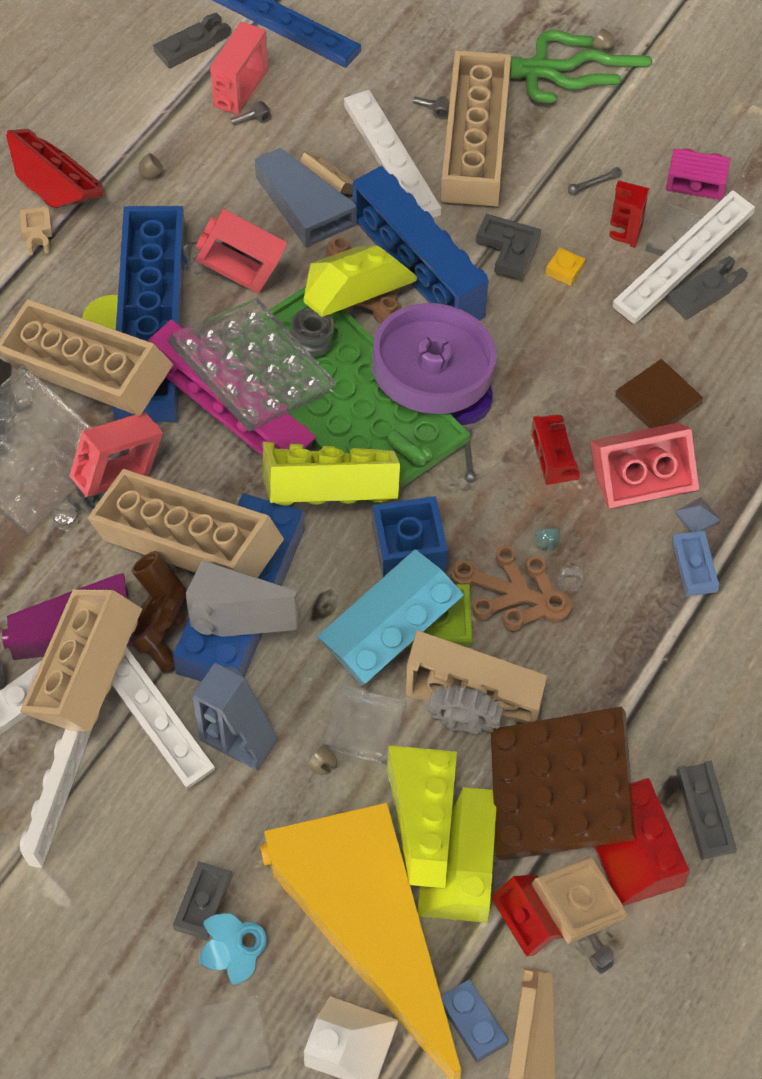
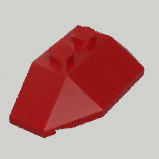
(50, 170)

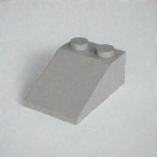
(238, 604)

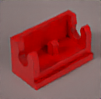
(628, 212)
(554, 450)

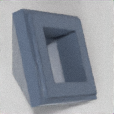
(697, 516)

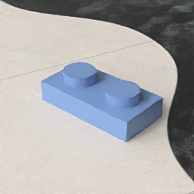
(695, 563)
(473, 1021)

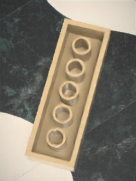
(475, 128)
(85, 357)
(184, 525)

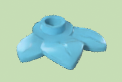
(227, 949)

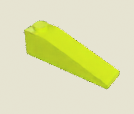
(469, 862)

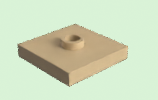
(579, 900)

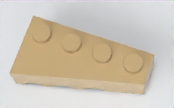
(444, 663)

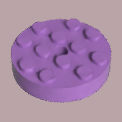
(433, 358)

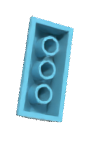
(389, 616)

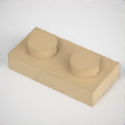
(328, 172)

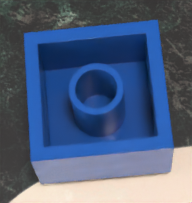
(406, 527)

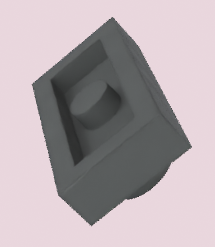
(202, 899)

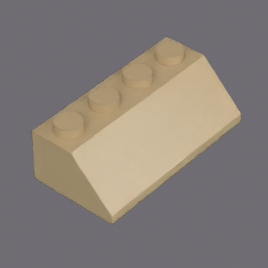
(82, 659)

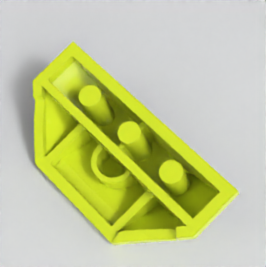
(353, 278)

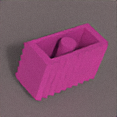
(698, 173)

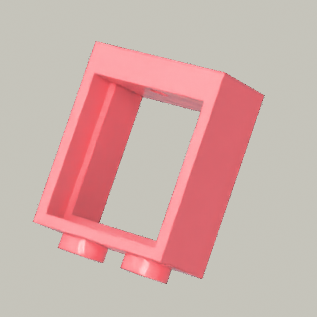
(239, 68)
(245, 238)
(91, 466)

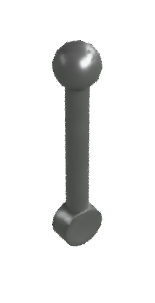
(614, 173)
(470, 475)

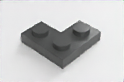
(515, 241)

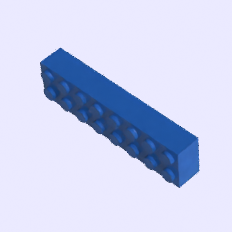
(151, 287)

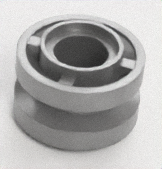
(313, 331)

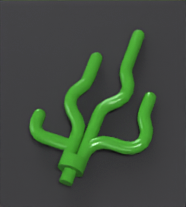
(549, 68)

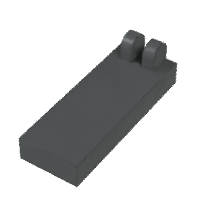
(706, 810)

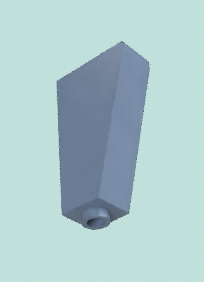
(303, 198)

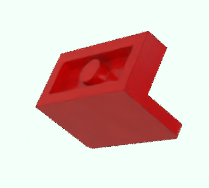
(525, 914)

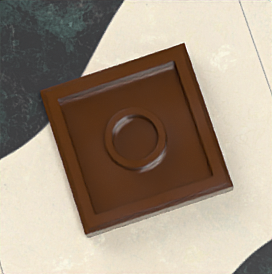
(659, 395)

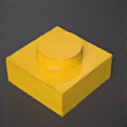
(565, 266)

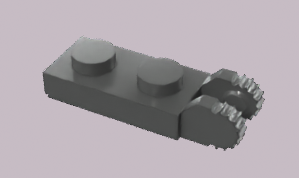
(192, 40)
(705, 288)

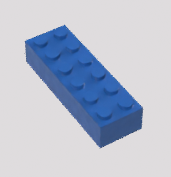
(417, 242)
(198, 651)

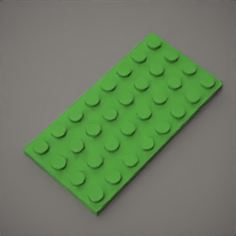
(358, 409)

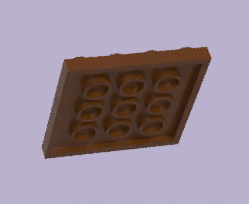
(562, 784)

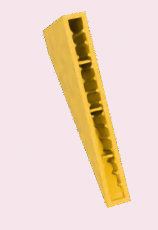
(358, 894)

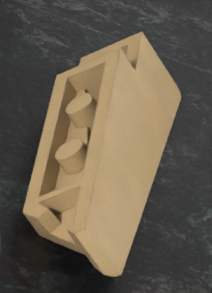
(534, 1031)

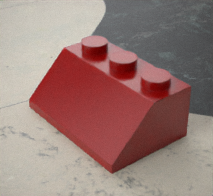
(653, 860)

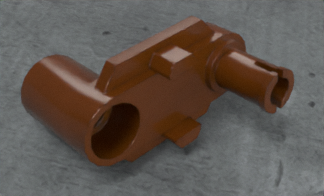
(159, 609)

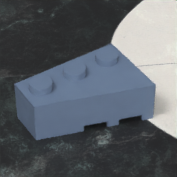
(232, 717)

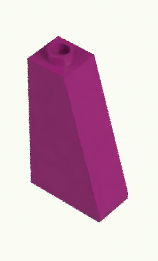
(33, 627)

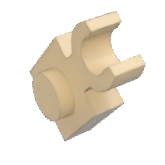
(36, 227)

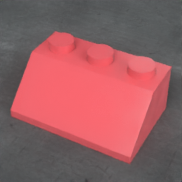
(645, 464)

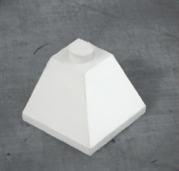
(349, 1041)

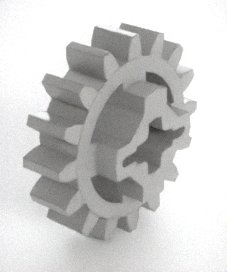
(465, 709)

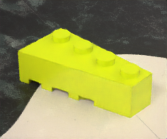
(329, 475)
(423, 803)

